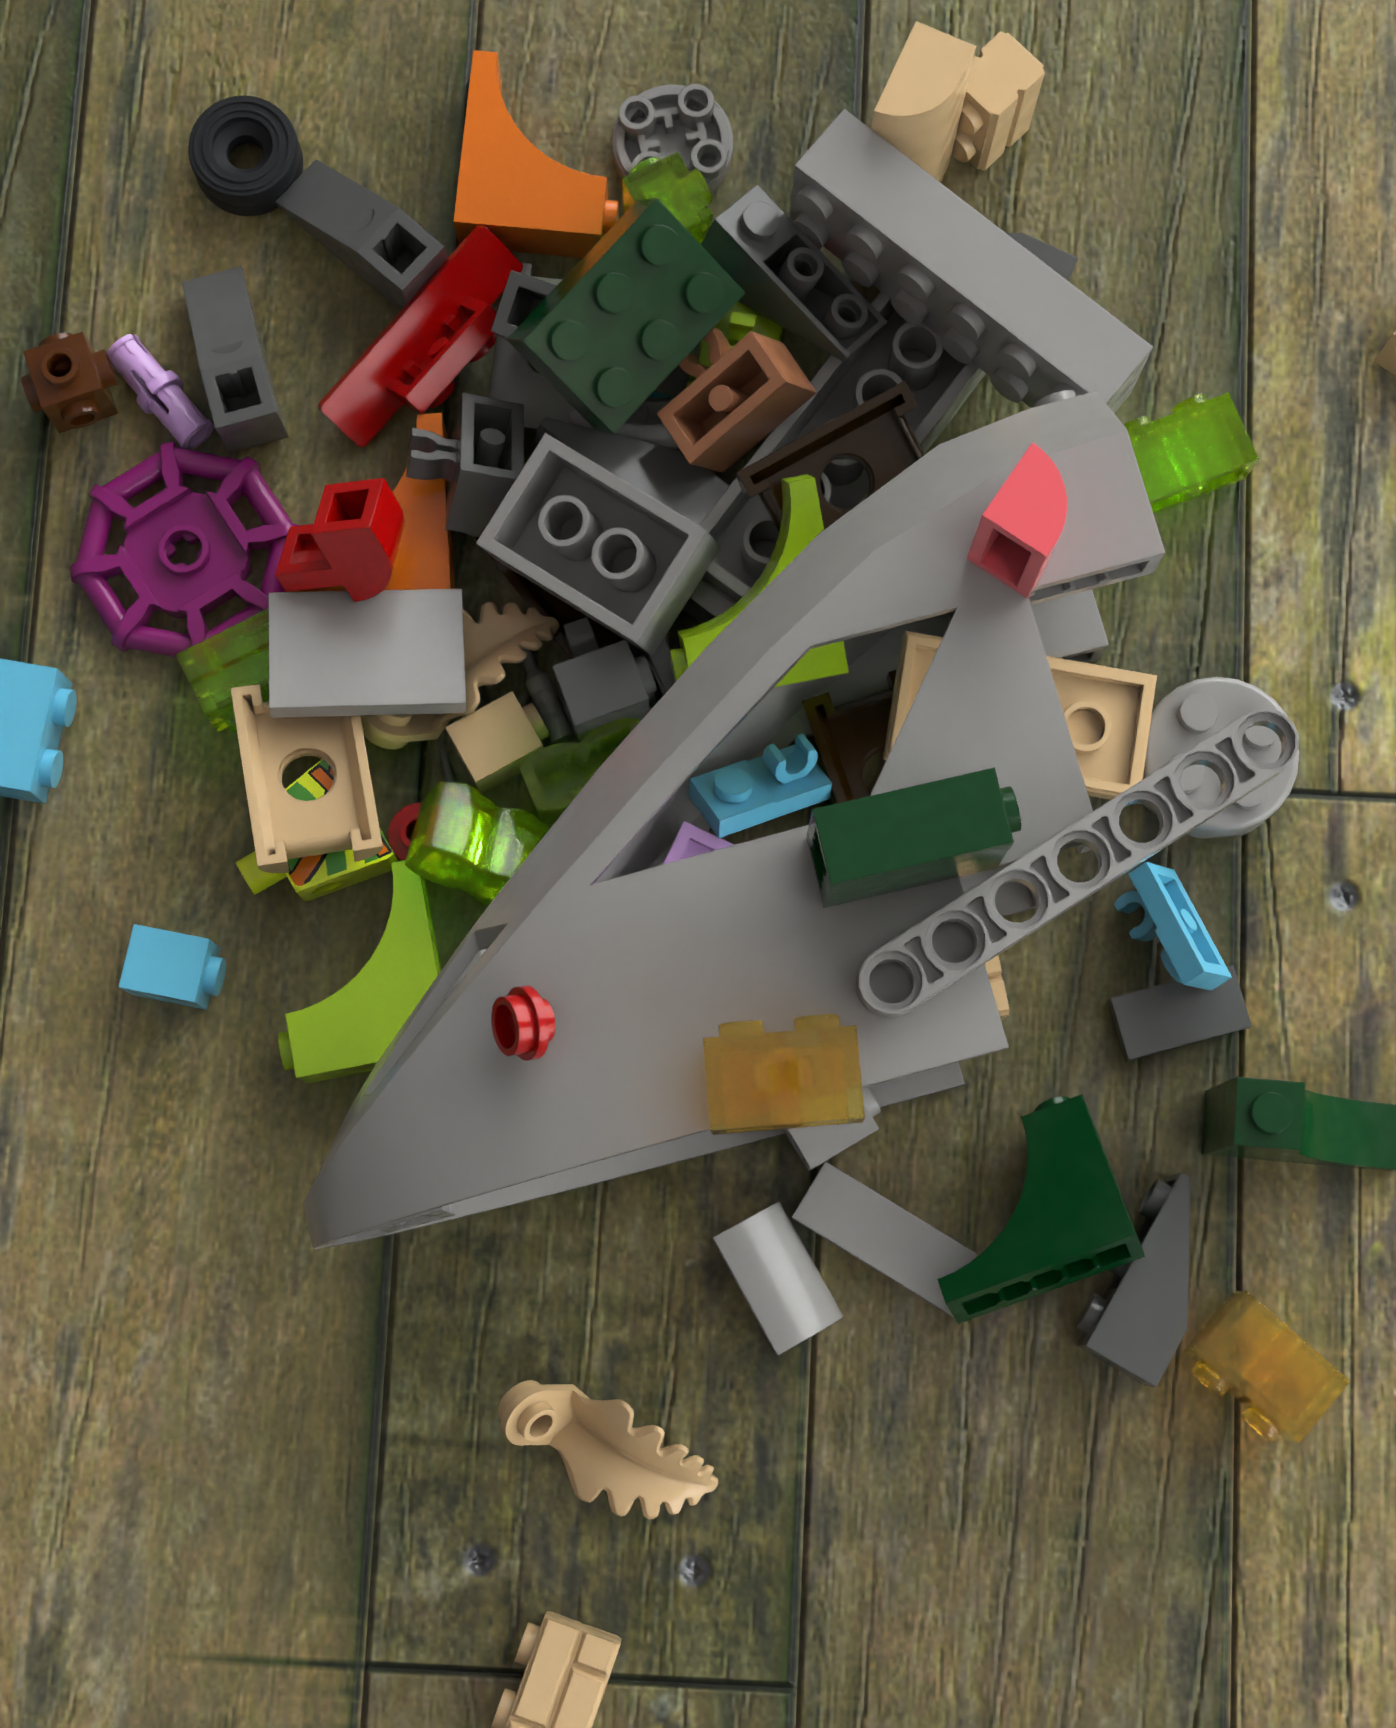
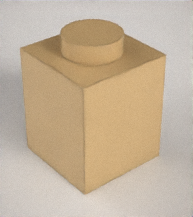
(497, 740)

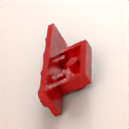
(426, 341)

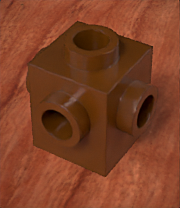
(69, 381)

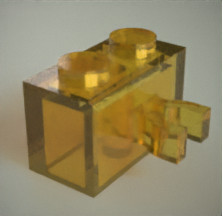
(783, 1076)

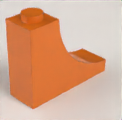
(516, 187)
(426, 547)

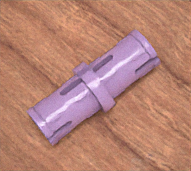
(159, 392)

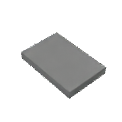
(367, 655)

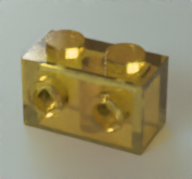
(1265, 1368)

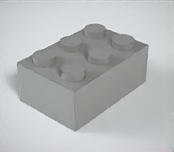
(599, 544)

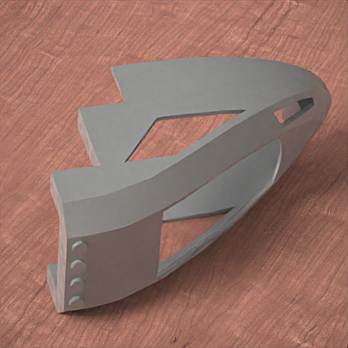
(661, 953)

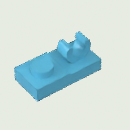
(760, 788)
(1172, 917)

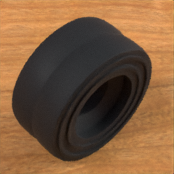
(235, 123)

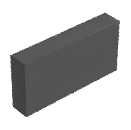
(1176, 1016)

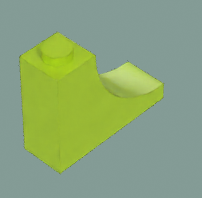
(799, 526)
(362, 1018)

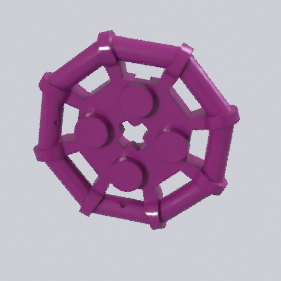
(150, 541)

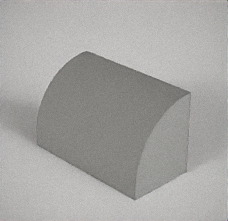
(777, 1278)

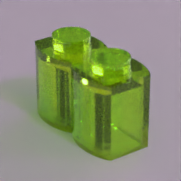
(563, 769)
(470, 841)

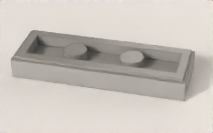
(881, 1234)

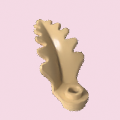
(486, 647)
(604, 1448)

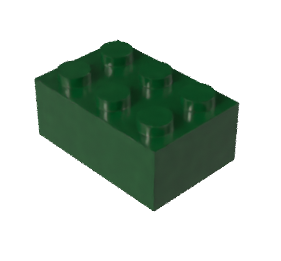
(626, 315)

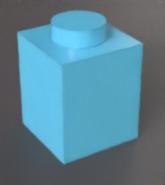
(172, 967)

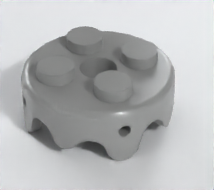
(1195, 714)

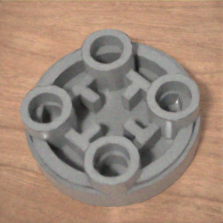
(673, 121)

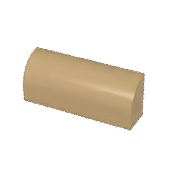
(925, 98)

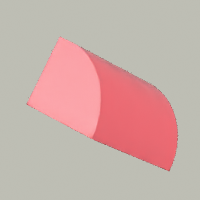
(1022, 523)

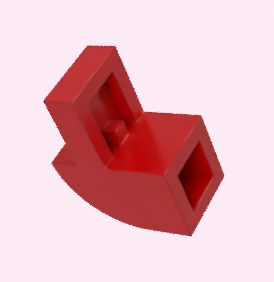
(349, 542)

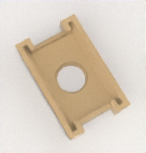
(294, 827)

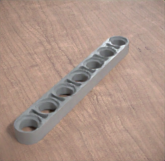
(1100, 832)

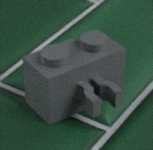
(476, 461)
(601, 682)

